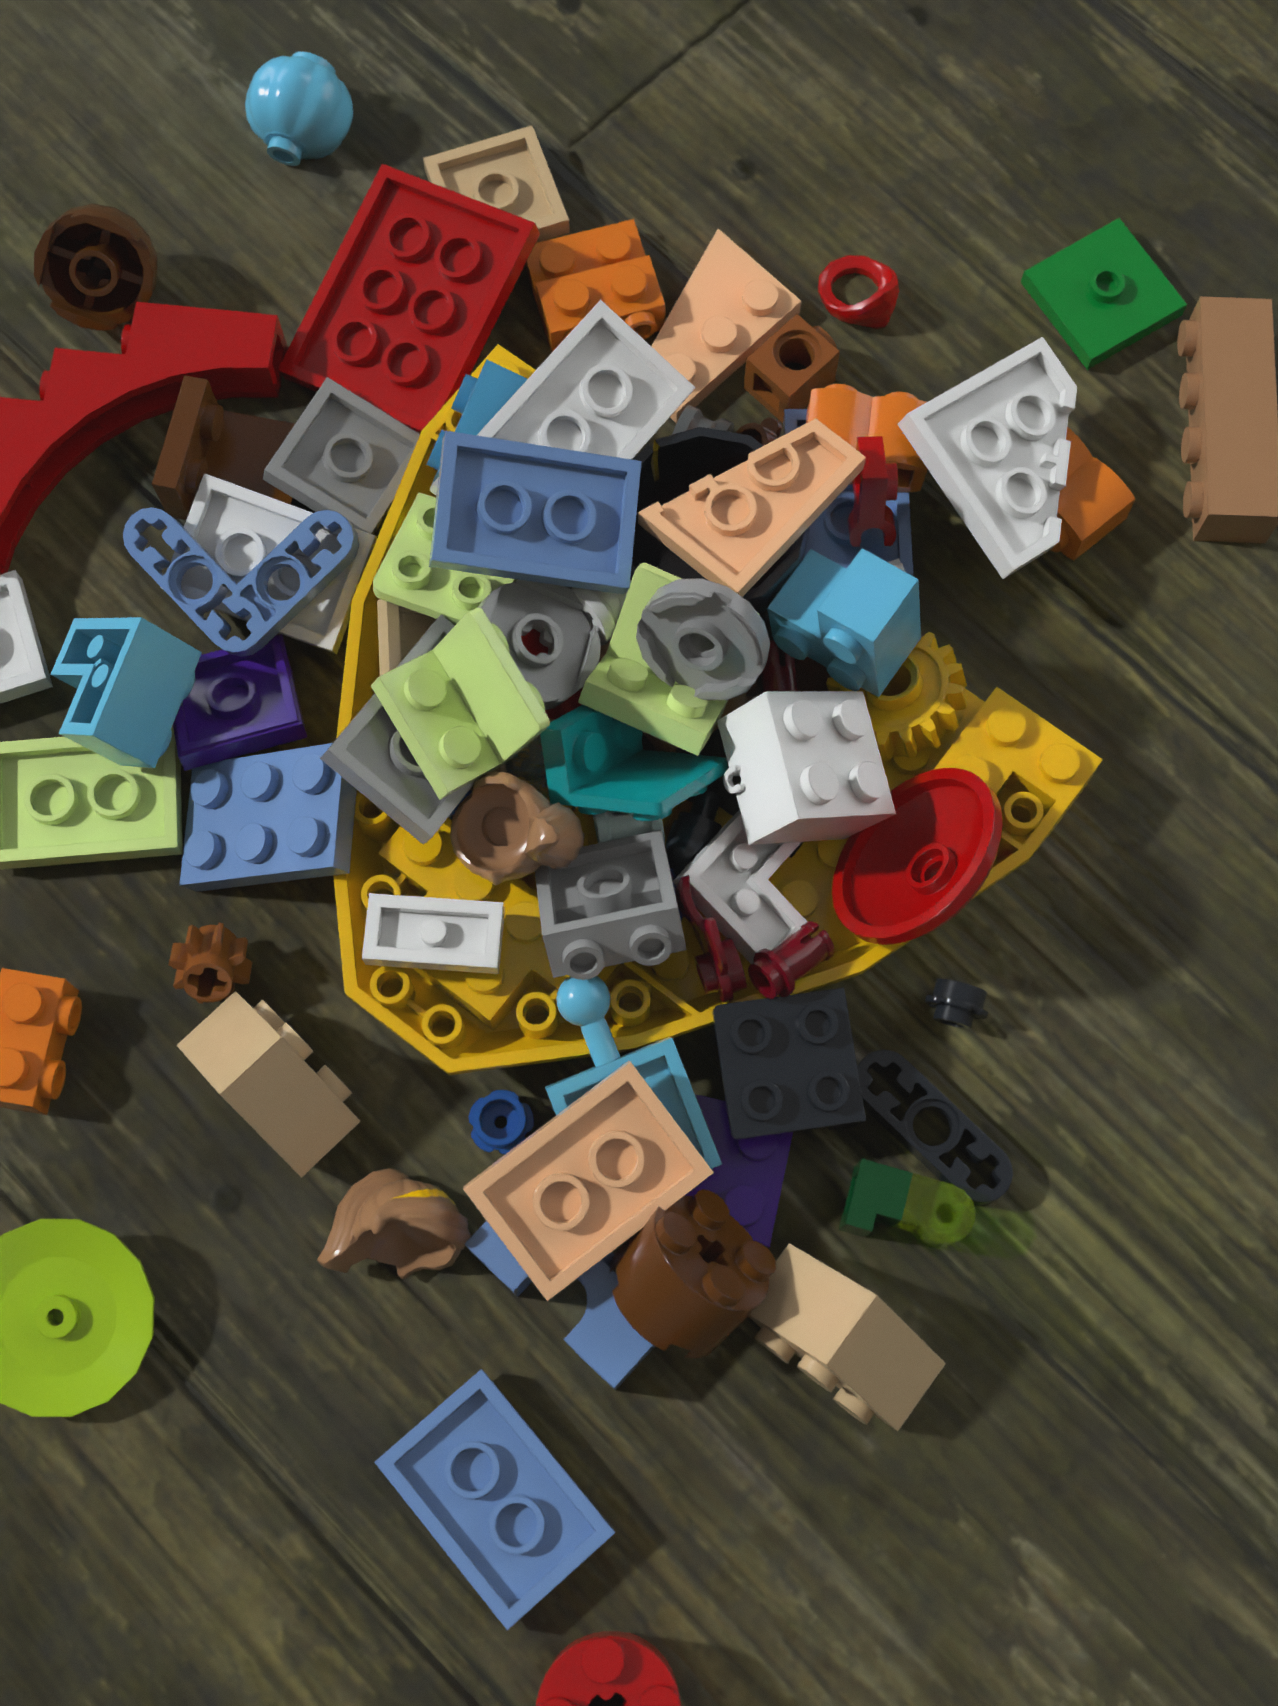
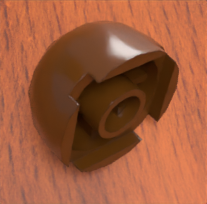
(96, 266)

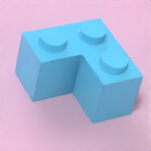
(849, 619)
(126, 685)

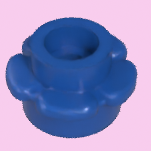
(500, 1104)

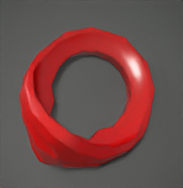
(875, 310)

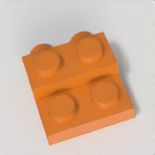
(593, 265)
(34, 1027)

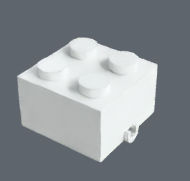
(805, 766)

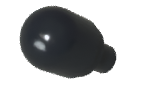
(692, 831)

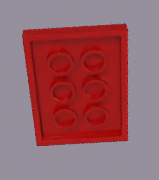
(410, 297)

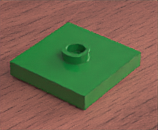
(1103, 293)

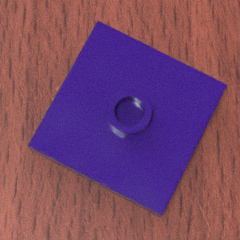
(239, 706)

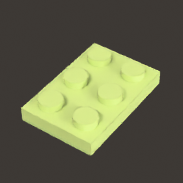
(83, 808)

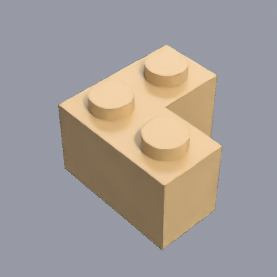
(263, 1076)
(845, 1339)

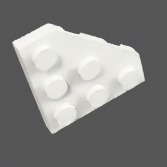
(1002, 452)

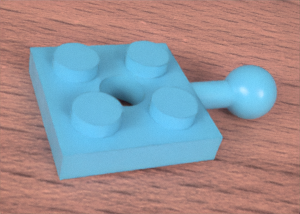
(585, 1005)

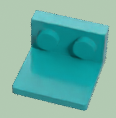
(604, 768)

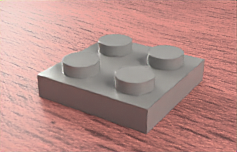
(343, 457)

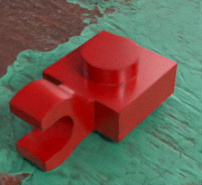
(871, 490)

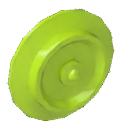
(69, 1317)

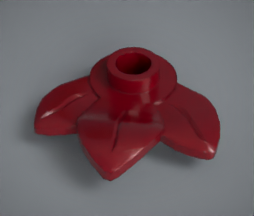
(720, 965)

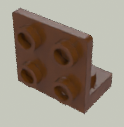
(214, 443)

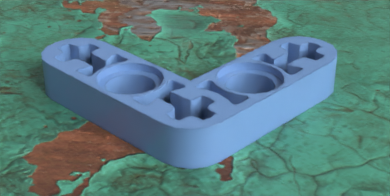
(251, 593)

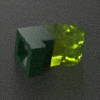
(927, 1207)

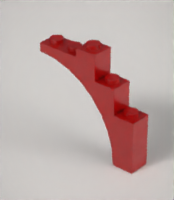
(102, 394)

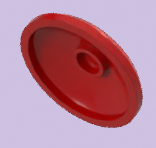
(920, 862)

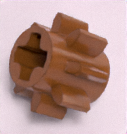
(210, 963)

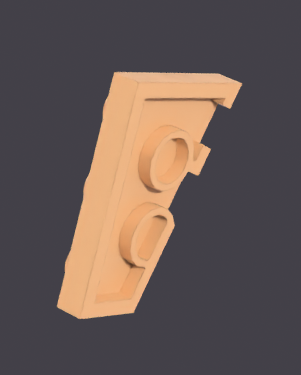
(722, 317)
(754, 512)

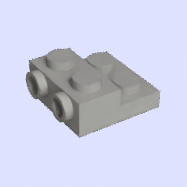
(610, 907)

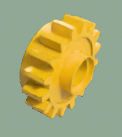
(917, 701)

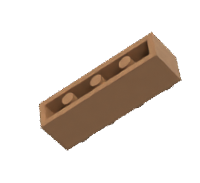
(1231, 419)

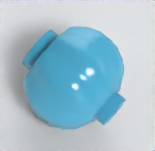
(298, 107)

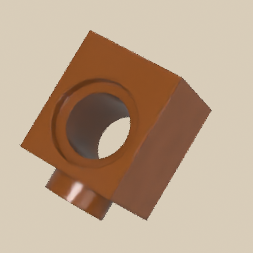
(786, 388)

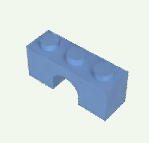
(602, 1335)

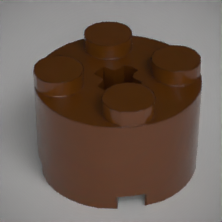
(691, 1275)

